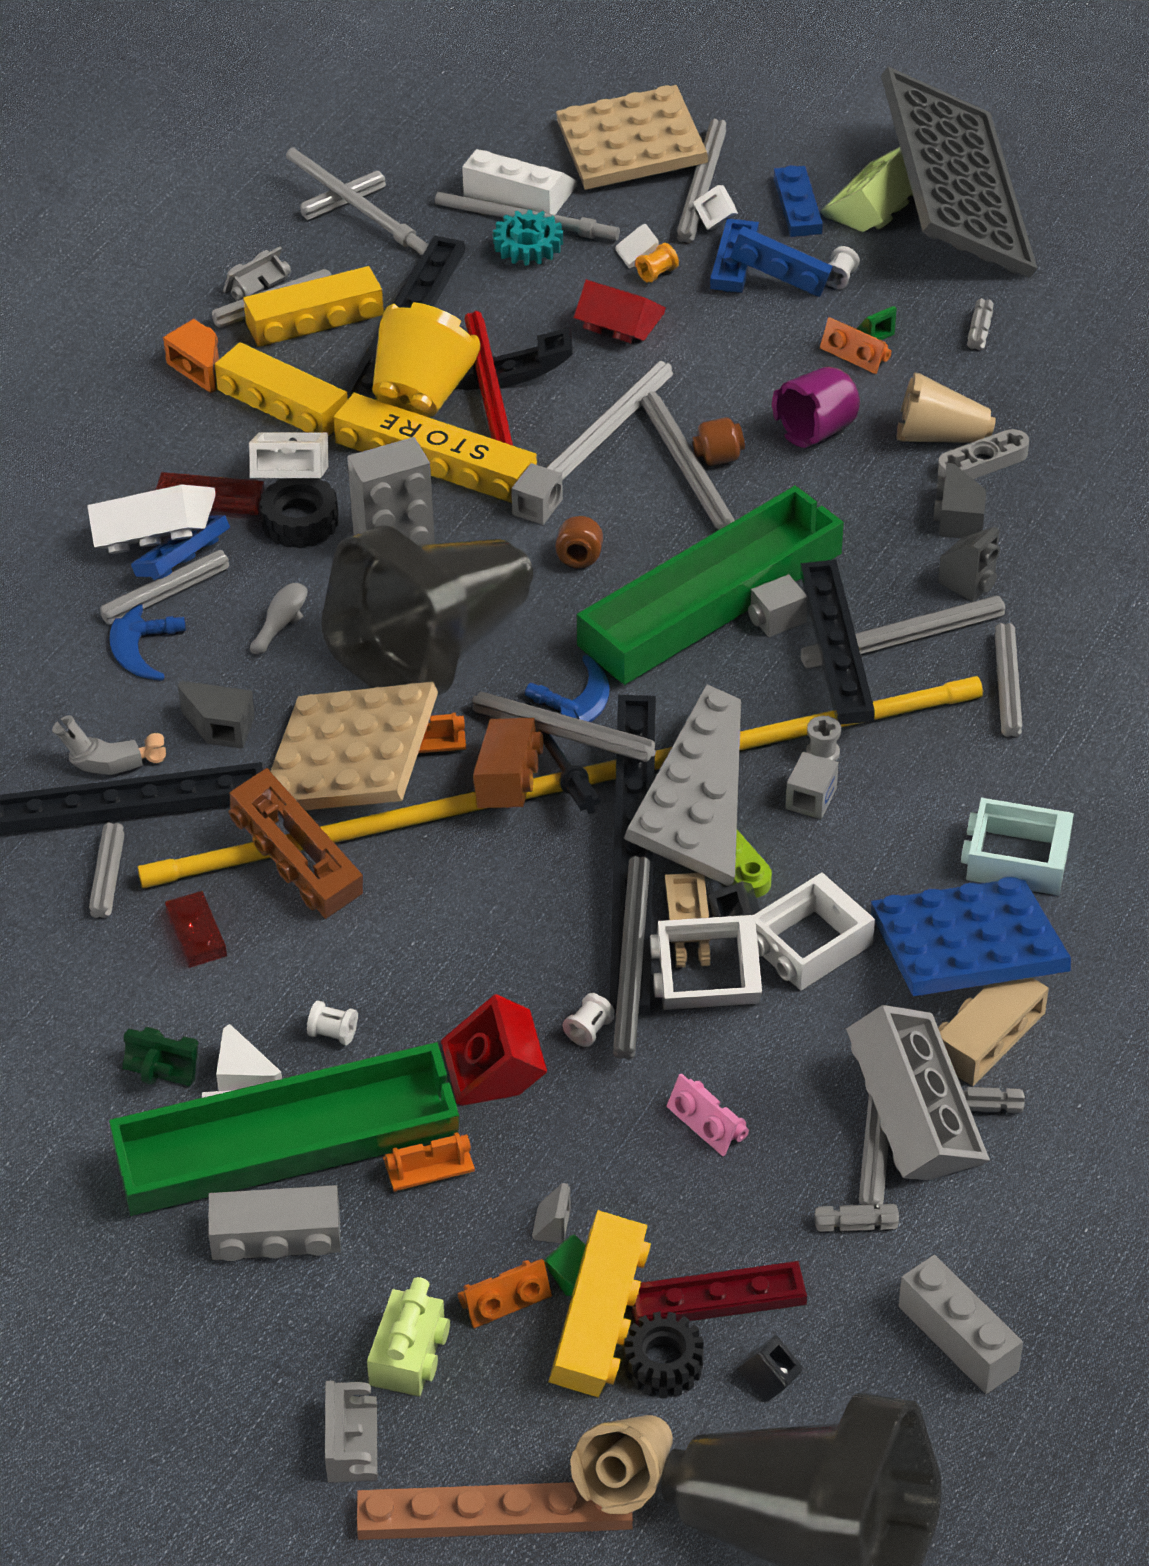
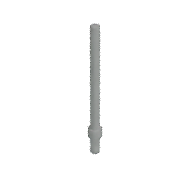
(585, 227)
(402, 232)

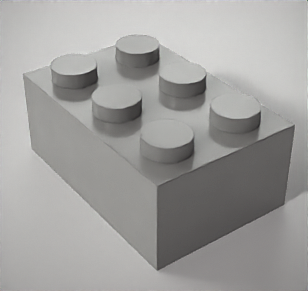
(392, 489)

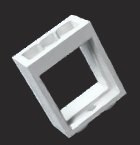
(277, 457)
(835, 908)
(701, 929)

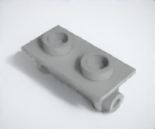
(244, 279)

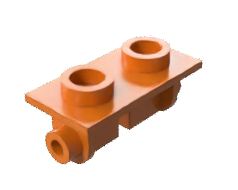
(854, 345)
(444, 734)
(429, 1163)
(506, 1293)

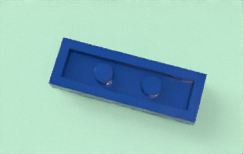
(798, 201)
(781, 261)
(727, 272)
(169, 553)

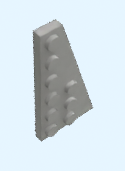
(695, 795)

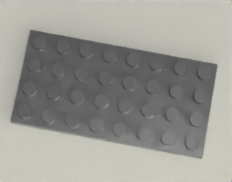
(958, 173)

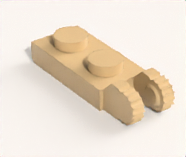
(687, 900)

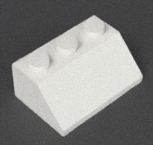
(515, 183)
(150, 517)

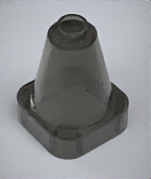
(412, 608)
(816, 1491)

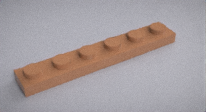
(481, 1511)

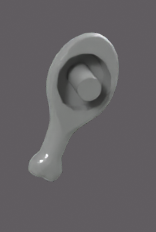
(283, 609)

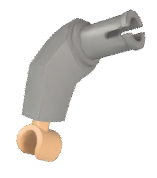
(103, 757)

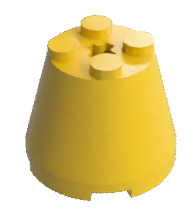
(421, 357)

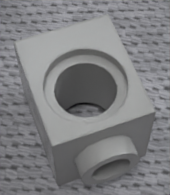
(537, 493)

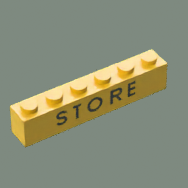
(452, 451)

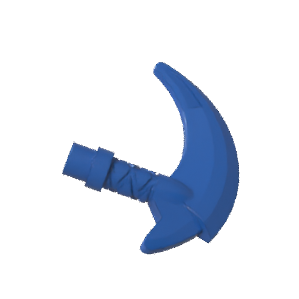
(125, 638)
(584, 707)

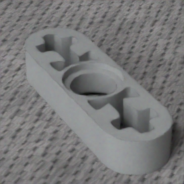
(1004, 448)

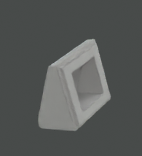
(553, 1216)

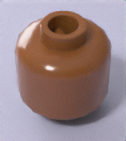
(718, 441)
(579, 542)

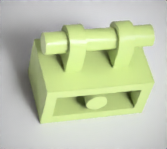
(408, 1340)

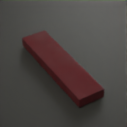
(723, 1293)

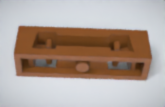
(256, 809)

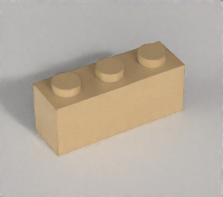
(992, 1025)

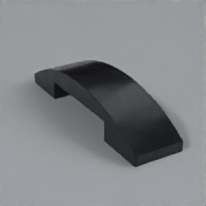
(526, 364)

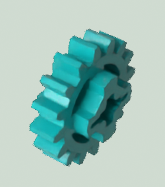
(528, 237)

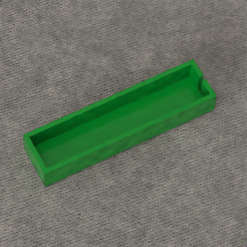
(706, 584)
(283, 1128)

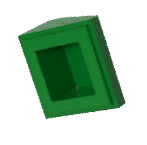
(881, 324)
(565, 1263)

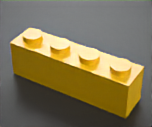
(313, 306)
(279, 389)
(599, 1303)

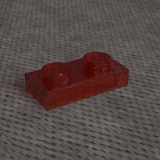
(195, 929)

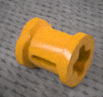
(657, 262)

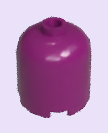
(816, 405)

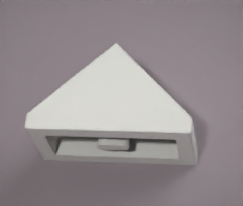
(241, 1063)

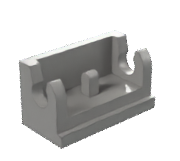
(350, 1432)

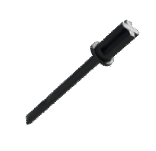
(573, 779)

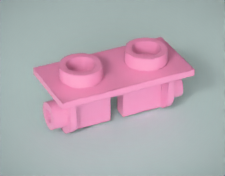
(704, 1116)

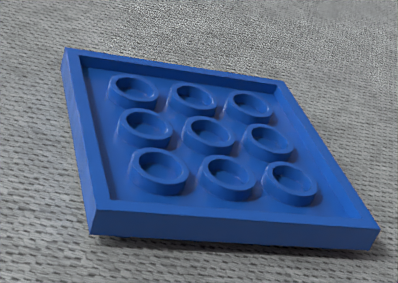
(969, 936)

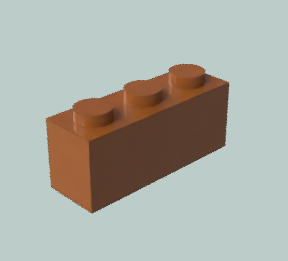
(507, 762)

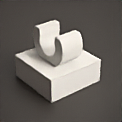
(715, 207)

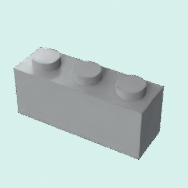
(274, 1223)
(960, 1324)

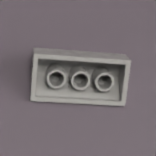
(916, 1093)

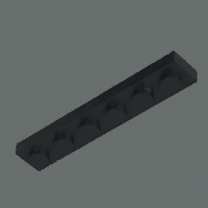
(837, 642)

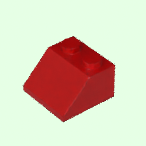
(617, 311)
(493, 1053)

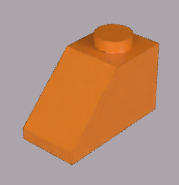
(193, 353)

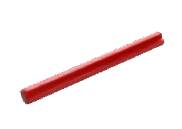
(488, 380)

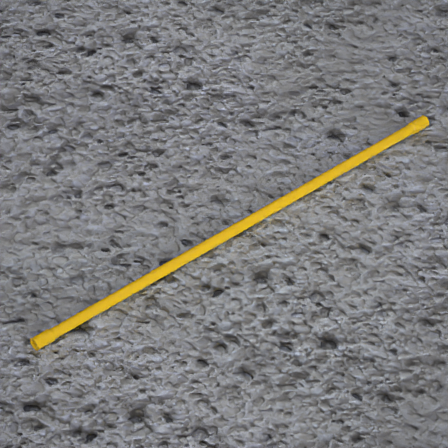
(174, 869)

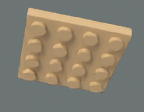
(631, 136)
(353, 745)

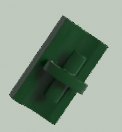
(160, 1057)

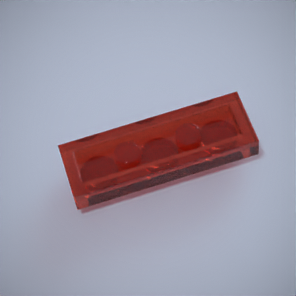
(231, 493)

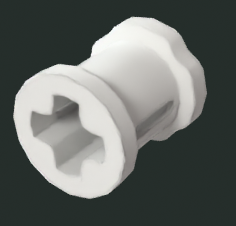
(844, 262)
(588, 1020)
(332, 1022)

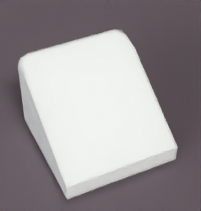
(638, 243)

